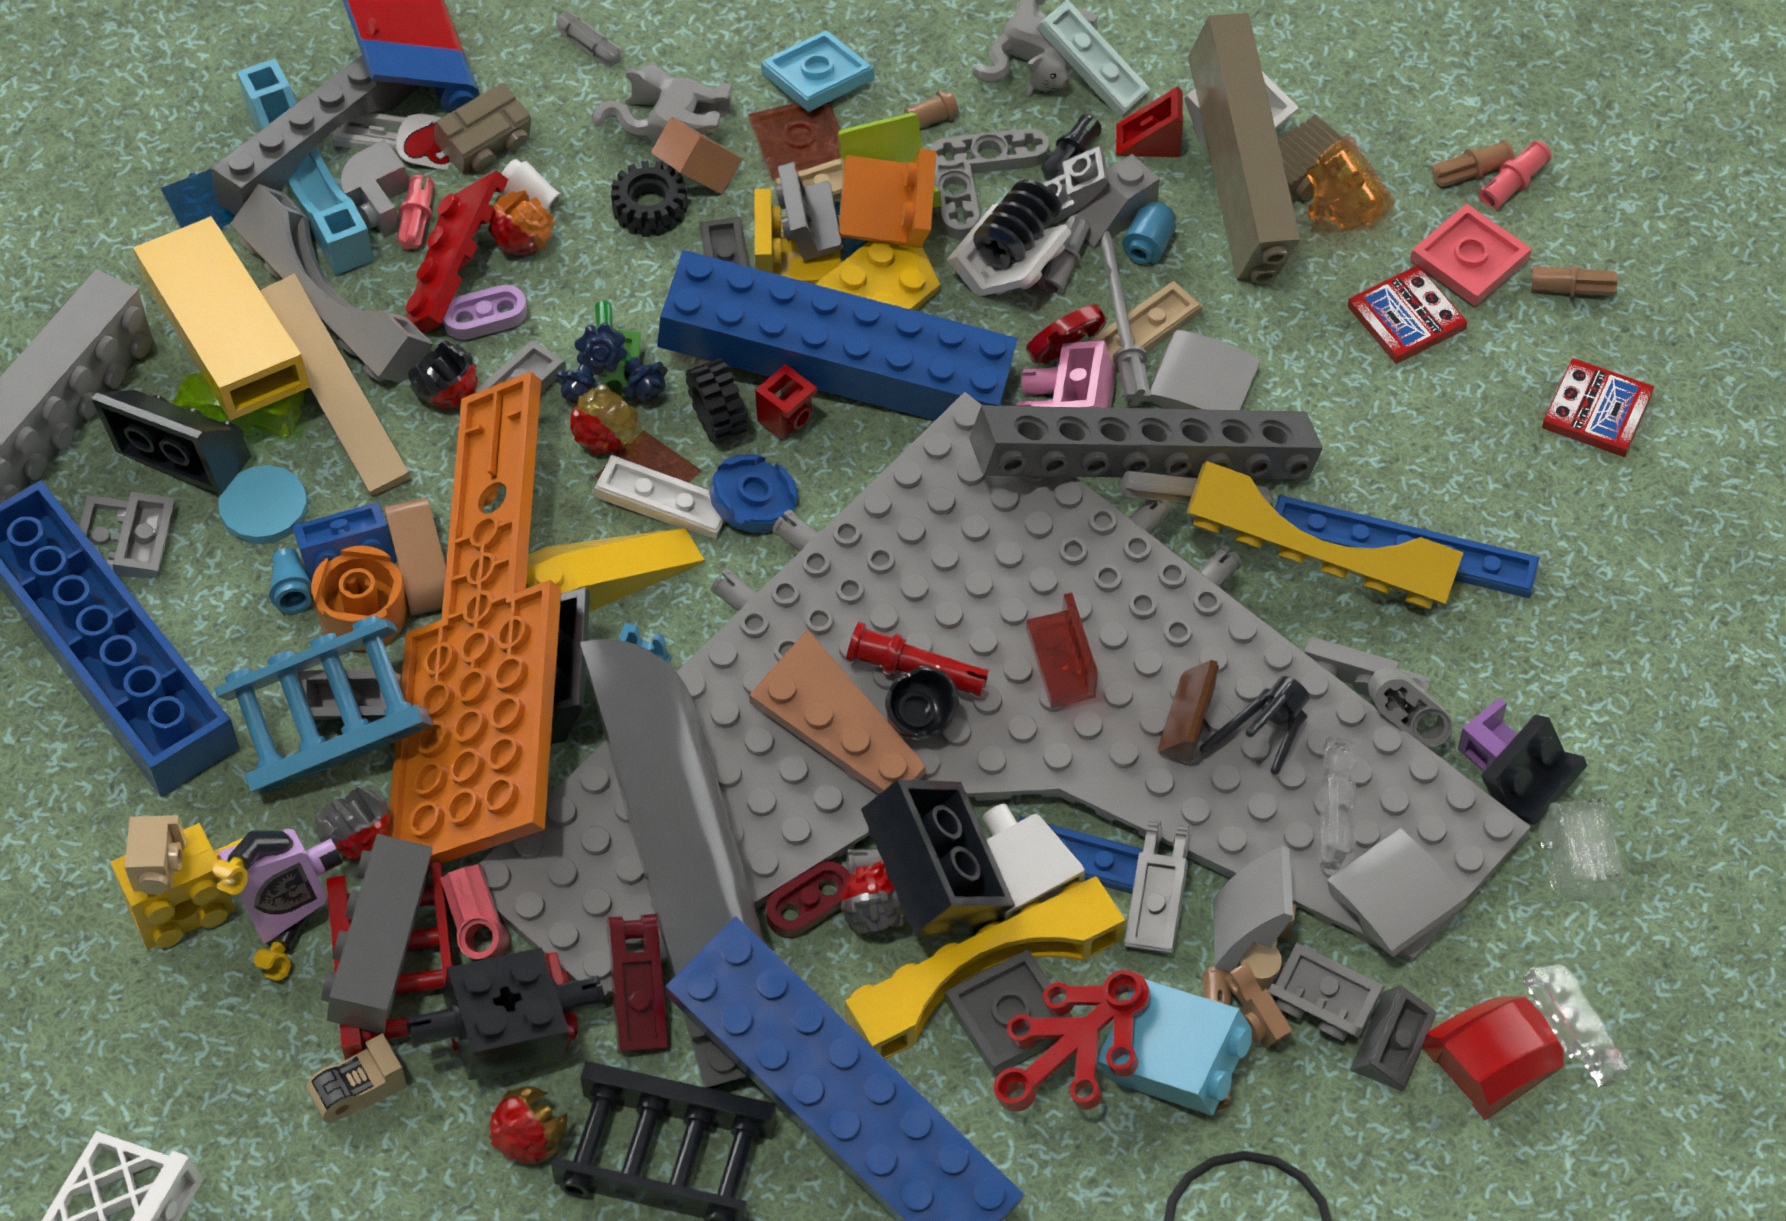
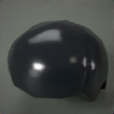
(921, 703)

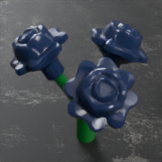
(604, 348)

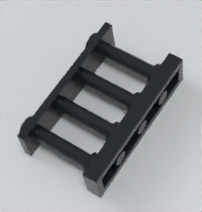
(653, 1099)

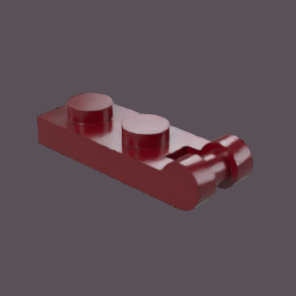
(637, 985)

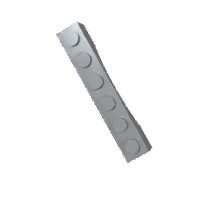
(281, 234)

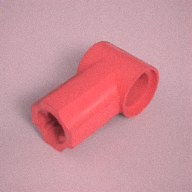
(473, 909)

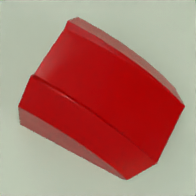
(1496, 1051)

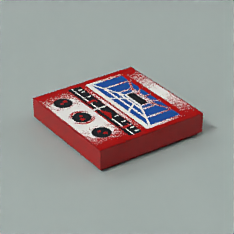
(1407, 314)
(1598, 407)

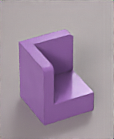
(1486, 735)

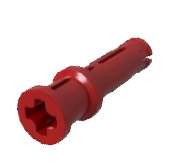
(896, 655)

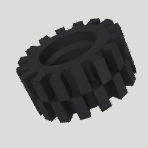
(653, 216)
(716, 400)

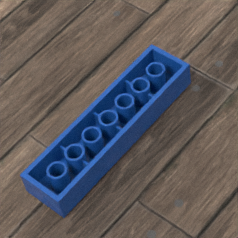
(831, 338)
(108, 643)
(837, 1084)

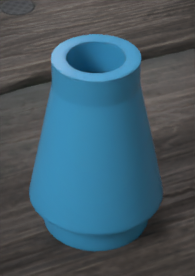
(289, 582)

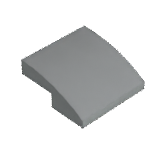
(1202, 374)
(142, 535)
(1396, 892)
(1252, 907)

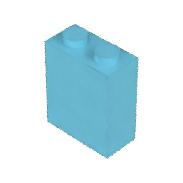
(1183, 1048)

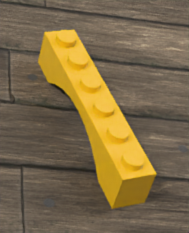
(1235, 504)
(1067, 926)

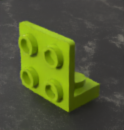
(886, 139)

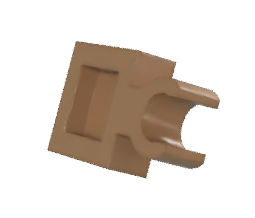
(1258, 1007)

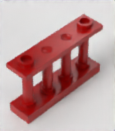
(338, 893)

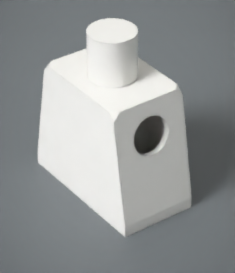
(1029, 858)

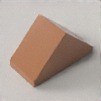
(696, 155)

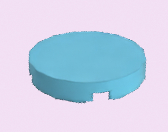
(263, 504)

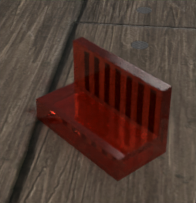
(1063, 655)

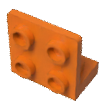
(888, 199)

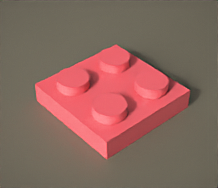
(1470, 254)

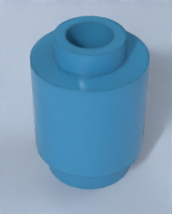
(1149, 233)

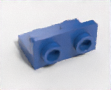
(332, 533)

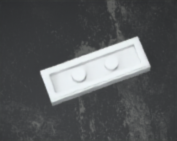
(658, 497)

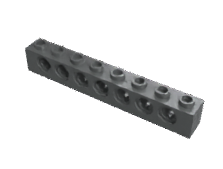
(1147, 440)

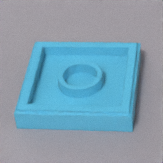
(817, 70)

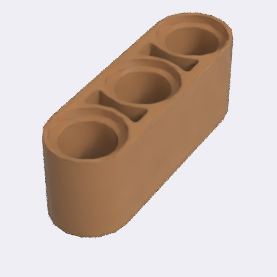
(418, 554)

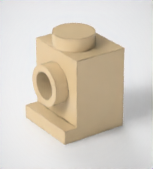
(154, 852)

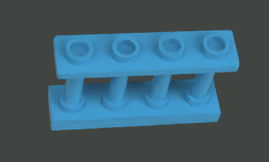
(358, 734)

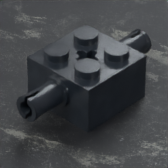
(505, 1013)

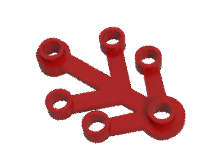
(1077, 1036)

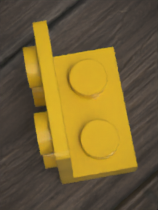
(778, 255)

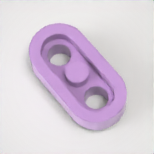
(483, 311)

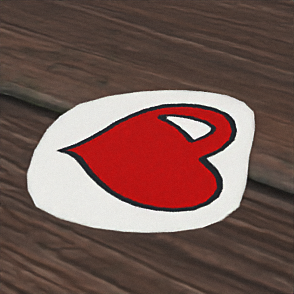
(417, 144)

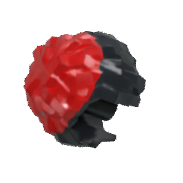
(444, 376)

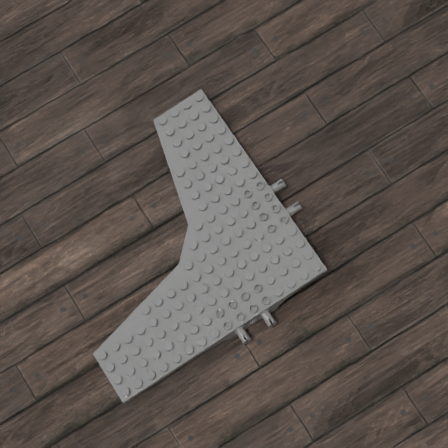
(958, 573)

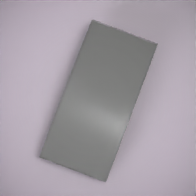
(1081, 182)

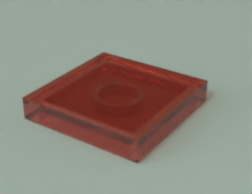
(796, 136)

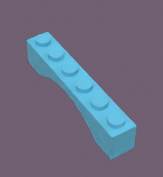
(330, 212)

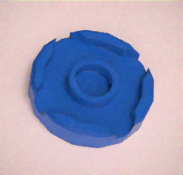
(752, 492)

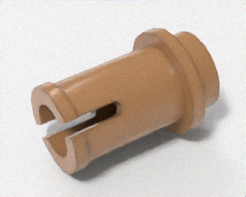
(935, 109)

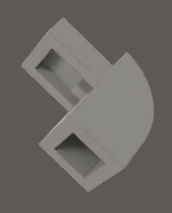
(373, 179)

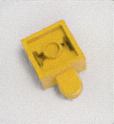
(190, 903)

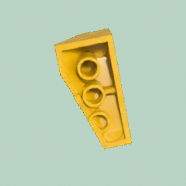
(614, 565)

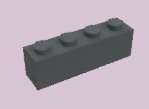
(378, 934)

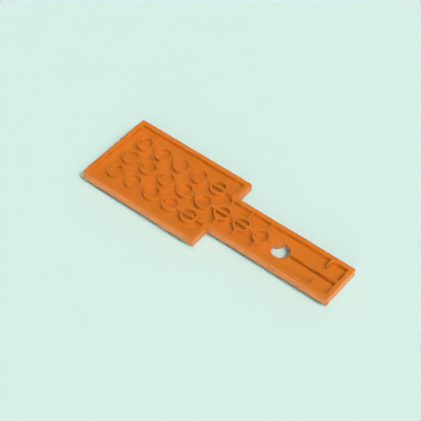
(491, 655)

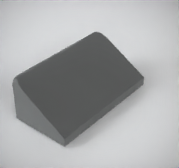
(1394, 1038)

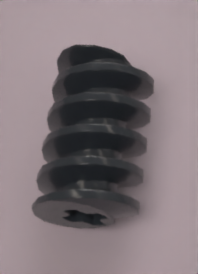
(1016, 223)

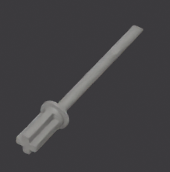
(1130, 357)

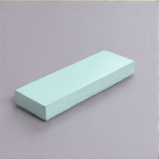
(1093, 58)

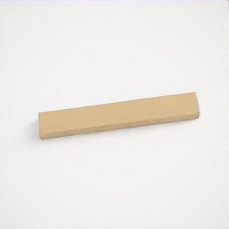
(337, 389)

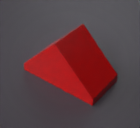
(1153, 129)

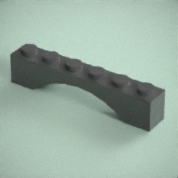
(282, 145)

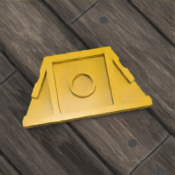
(886, 274)

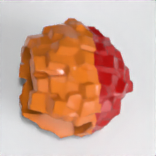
(520, 224)

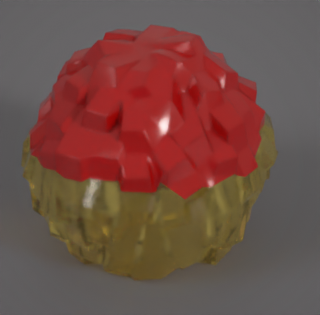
(603, 421)

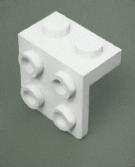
(988, 279)

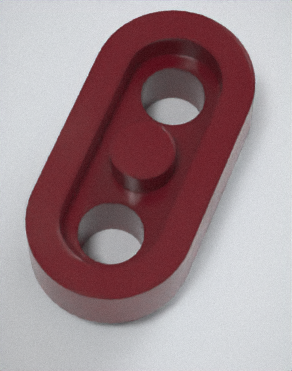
(805, 898)

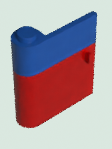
(413, 46)

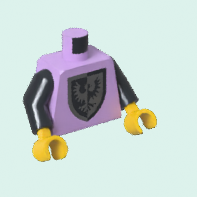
(277, 888)

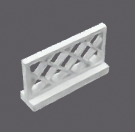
(160, 1201)

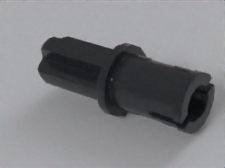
(1071, 145)

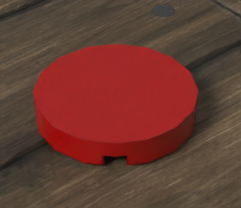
(1068, 329)

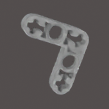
(960, 169)

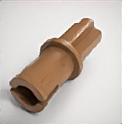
(1472, 164)
(1574, 281)

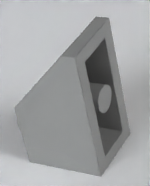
(1115, 207)

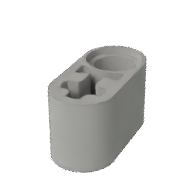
(1418, 704)

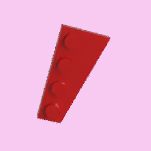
(451, 249)

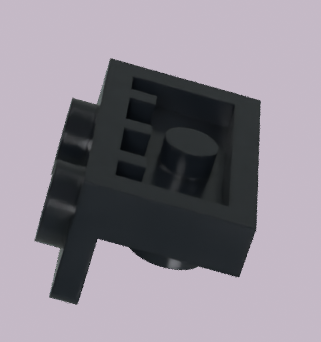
(1532, 771)

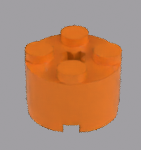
(359, 586)

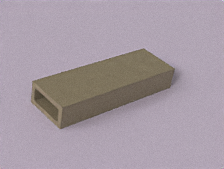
(1243, 147)

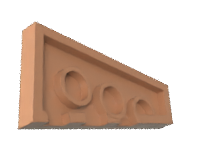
(832, 715)

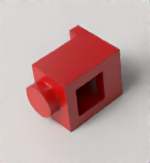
(791, 409)

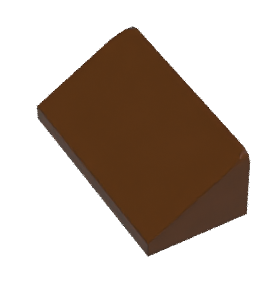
(1189, 711)

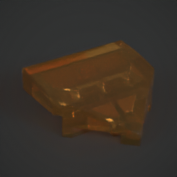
(1347, 187)

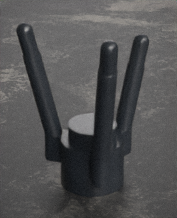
(1279, 705)

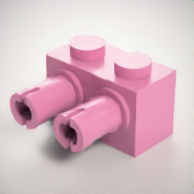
(1080, 380)

